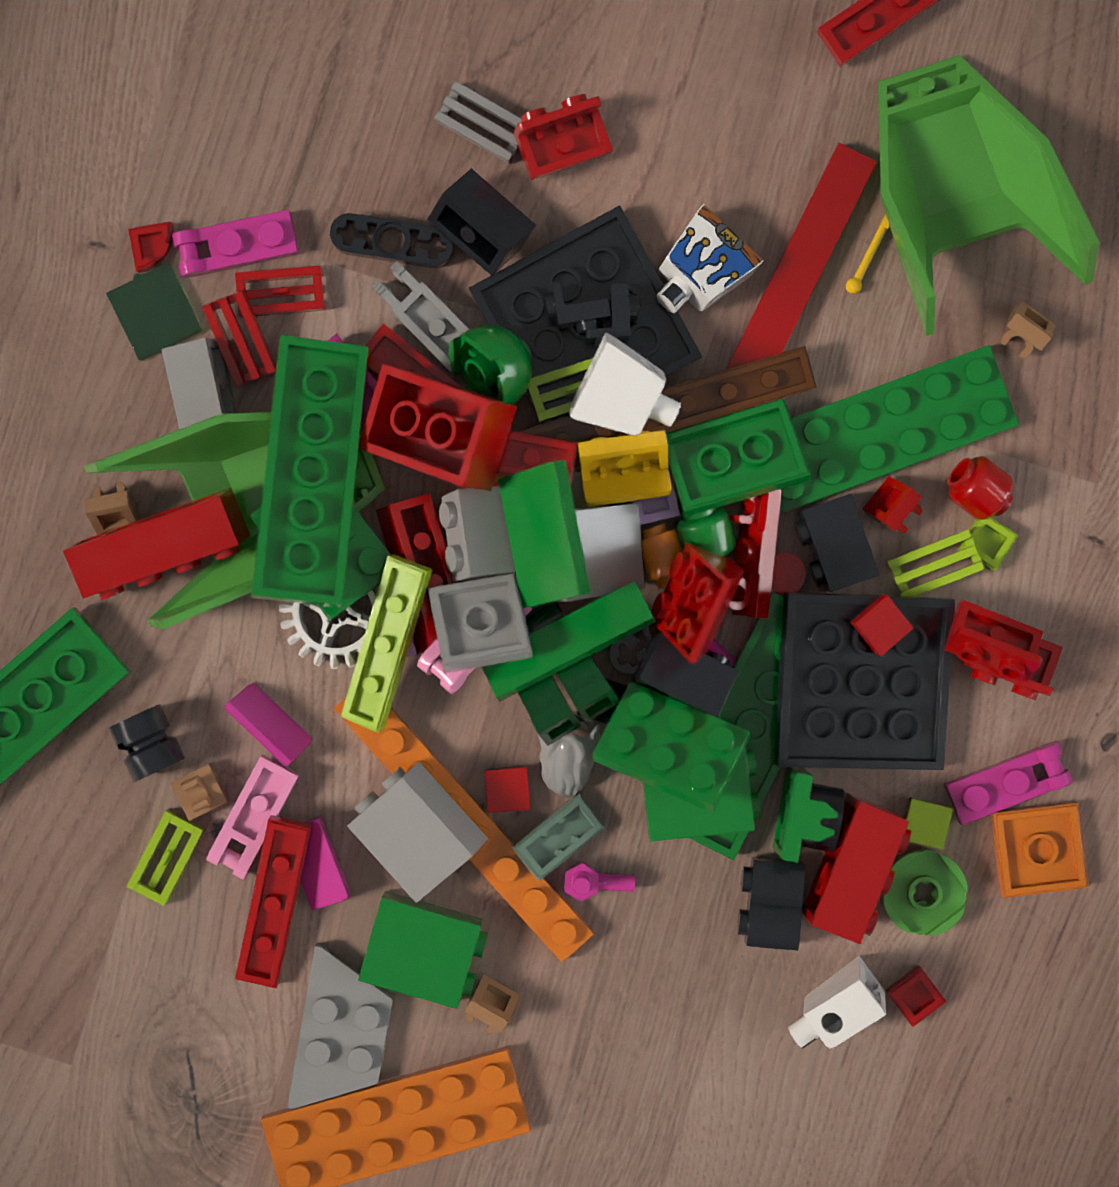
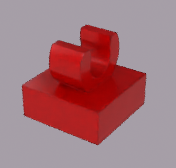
(893, 504)

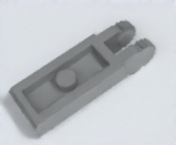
(423, 314)

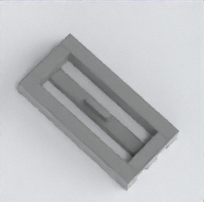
(450, 103)

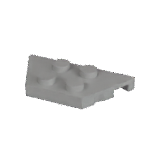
(339, 1032)

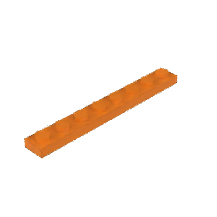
(533, 900)

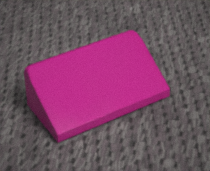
(268, 724)
(322, 872)

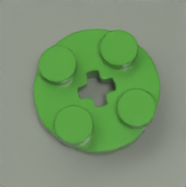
(948, 895)

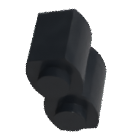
(773, 903)

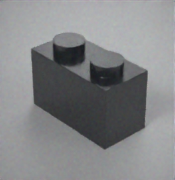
(481, 222)
(837, 544)
(697, 684)

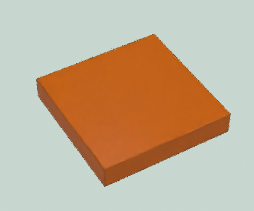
(1039, 849)

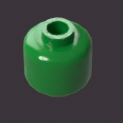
(708, 531)

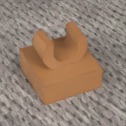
(1029, 325)
(110, 510)
(200, 791)
(491, 1004)

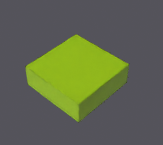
(991, 540)
(928, 822)

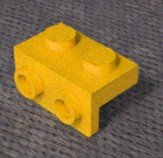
(624, 468)

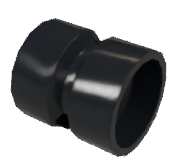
(146, 743)

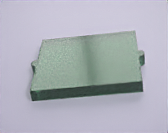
(154, 311)

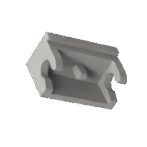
(198, 381)

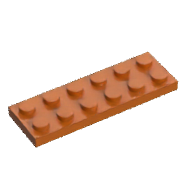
(398, 1122)

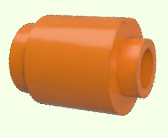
(658, 552)

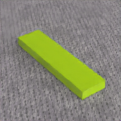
(386, 643)

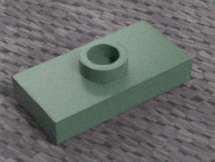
(558, 837)

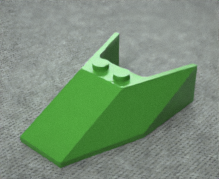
(966, 169)
(212, 458)

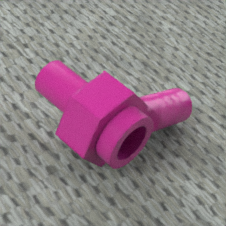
(585, 881)

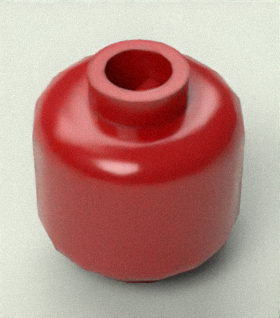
(980, 488)

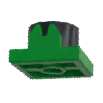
(807, 815)

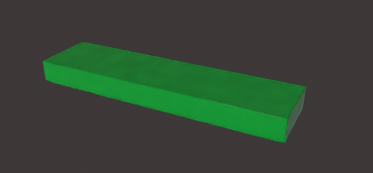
(572, 640)

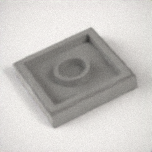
(479, 623)

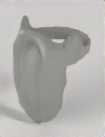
(569, 760)

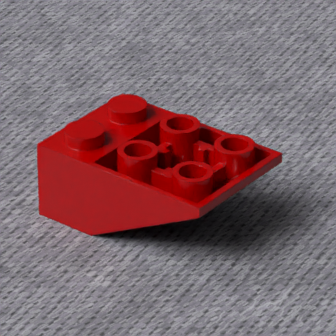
(695, 599)

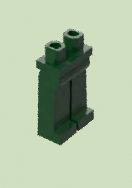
(581, 680)

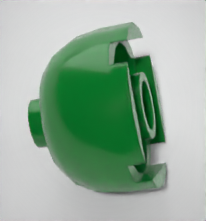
(492, 362)

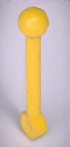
(854, 284)

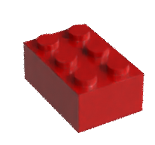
(437, 427)
(857, 871)

